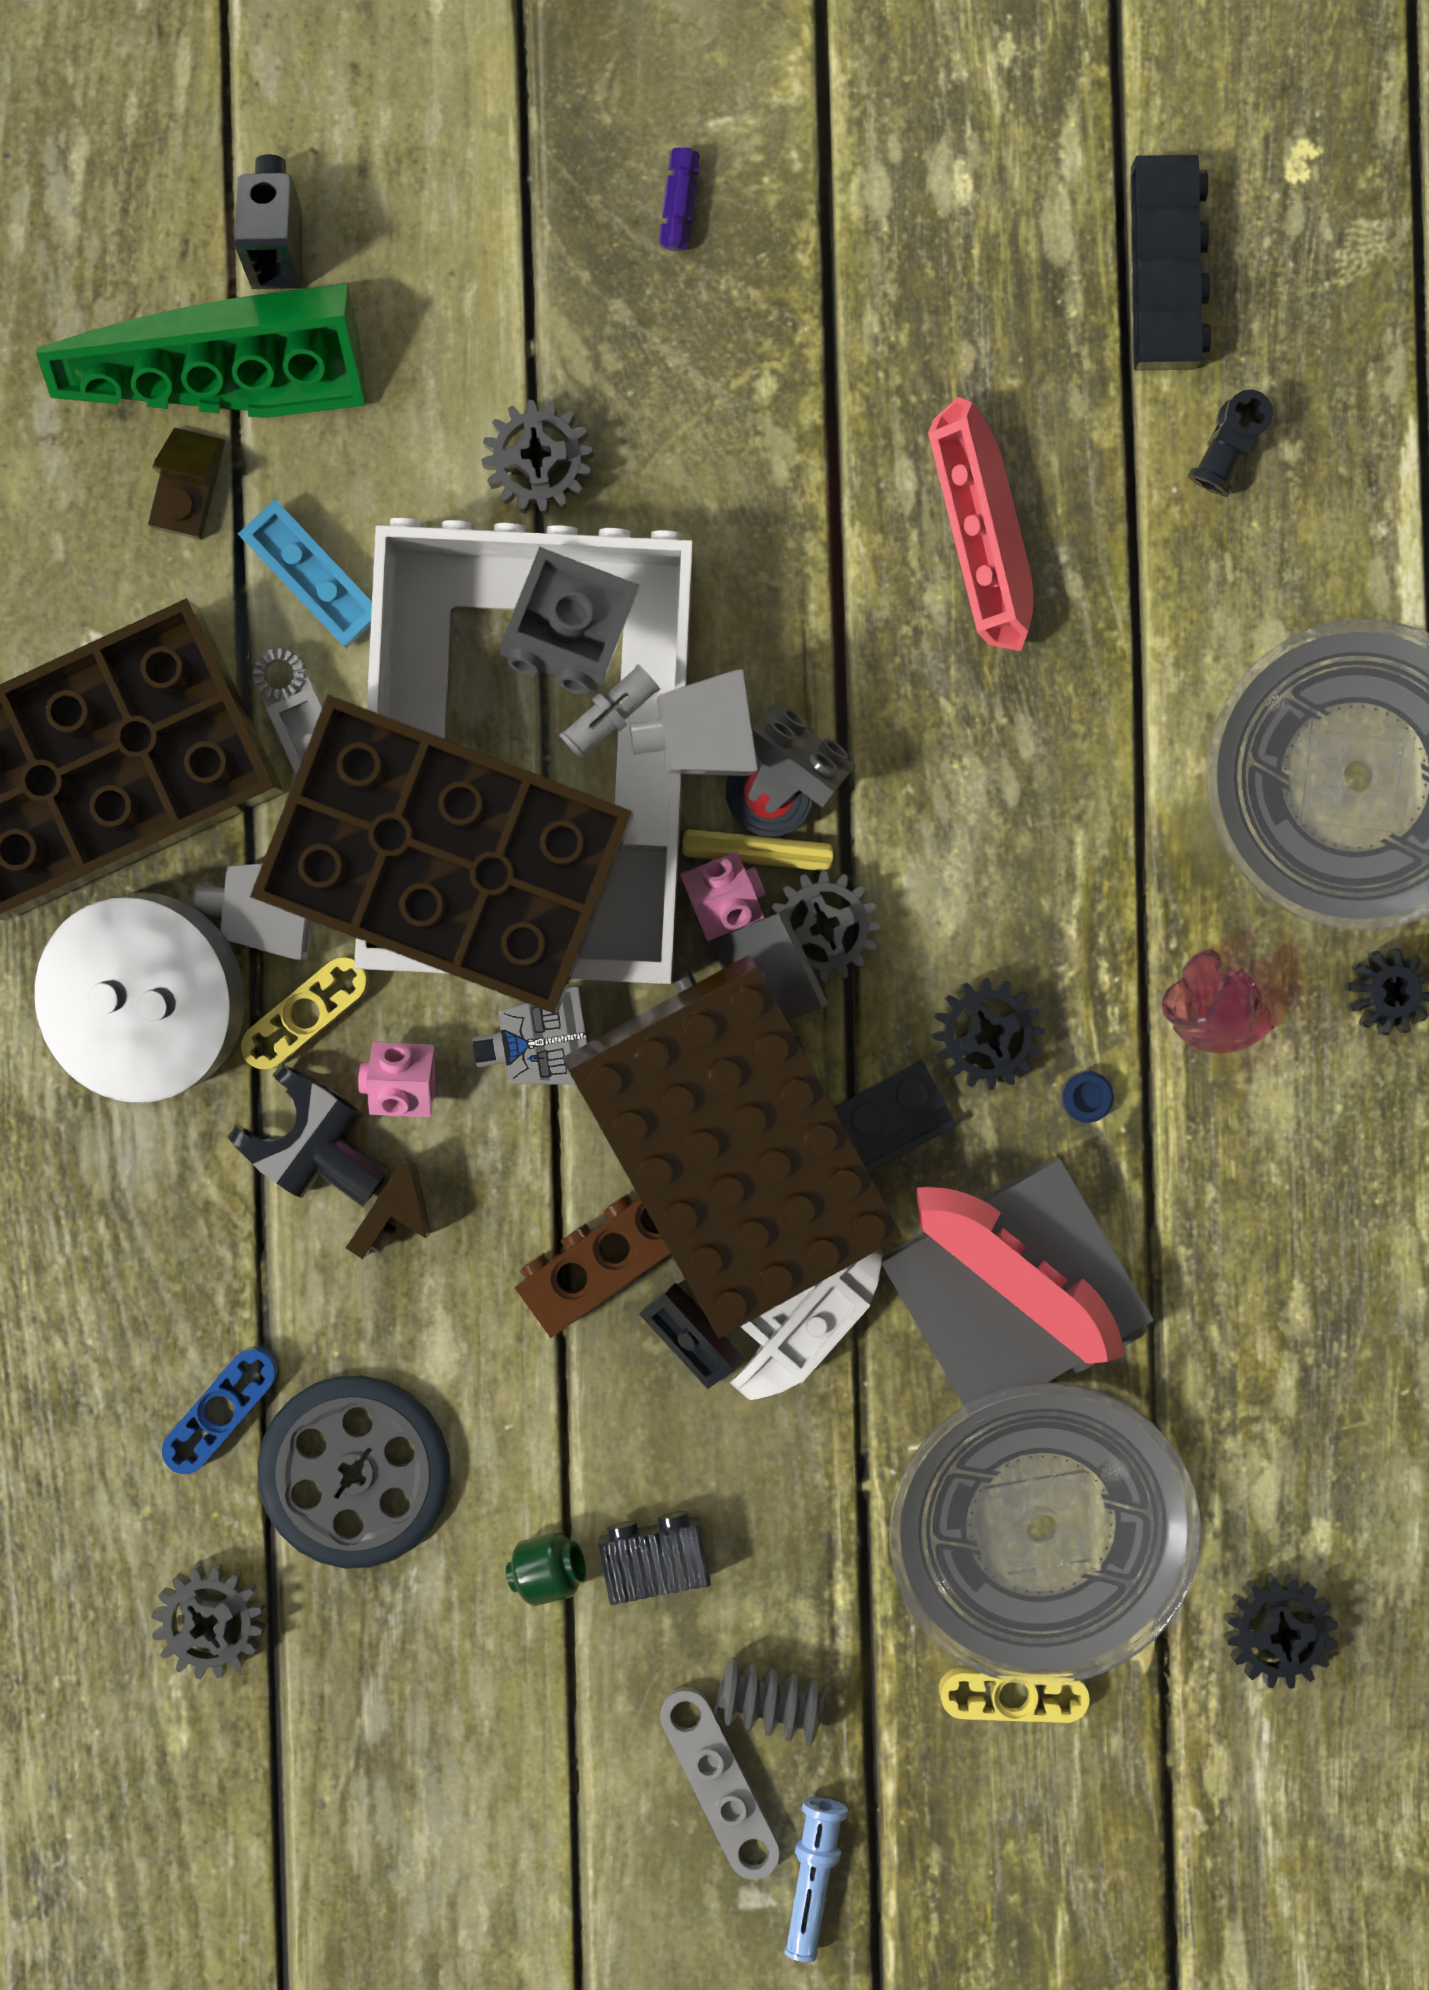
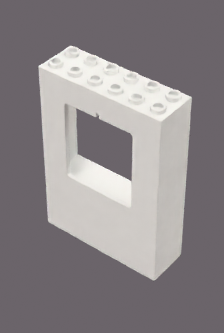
(434, 570)

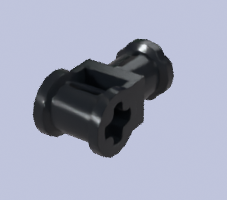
(1231, 441)

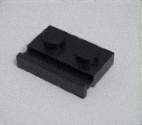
(895, 1116)

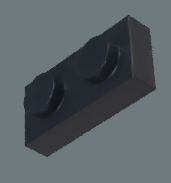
(691, 1336)

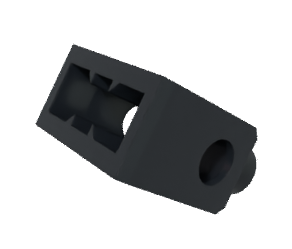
(269, 226)

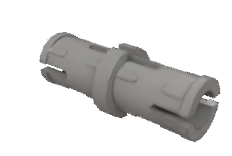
(638, 688)

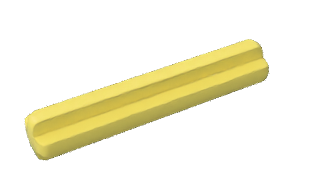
(758, 849)

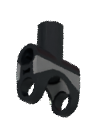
(314, 1144)

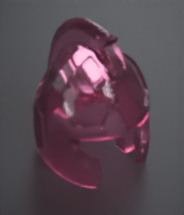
(1215, 1007)

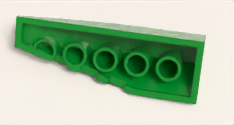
(238, 353)

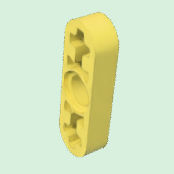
(268, 1028)
(975, 1704)

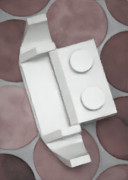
(806, 1329)

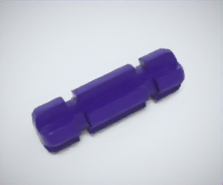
(679, 199)

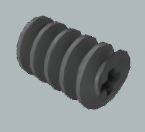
(770, 1700)

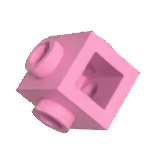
(724, 895)
(399, 1079)

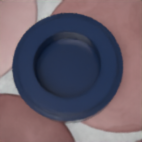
(1087, 1096)

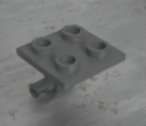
(779, 958)

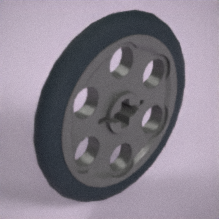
(314, 1528)

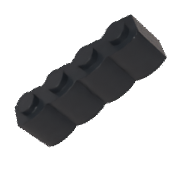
(1167, 262)

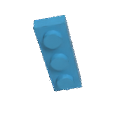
(309, 573)

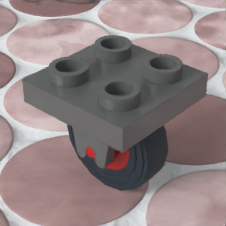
(791, 775)

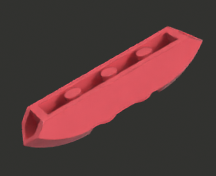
(983, 524)
(1073, 1317)

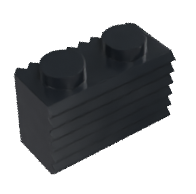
(654, 1558)

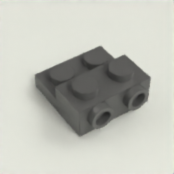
(568, 621)

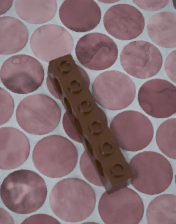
(560, 1306)

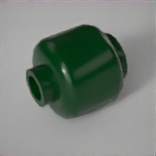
(546, 1569)

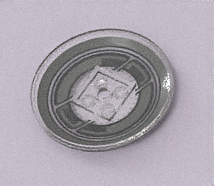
(1281, 762)
(1058, 1601)

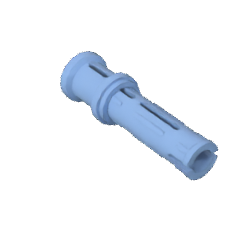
(823, 1855)

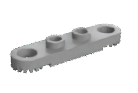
(292, 708)
(719, 1783)

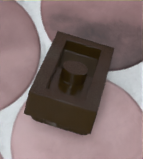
(186, 482)
(399, 1200)

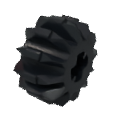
(1372, 995)

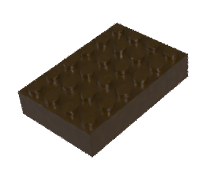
(120, 755)
(442, 854)
(732, 1146)

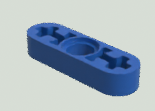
(206, 1446)

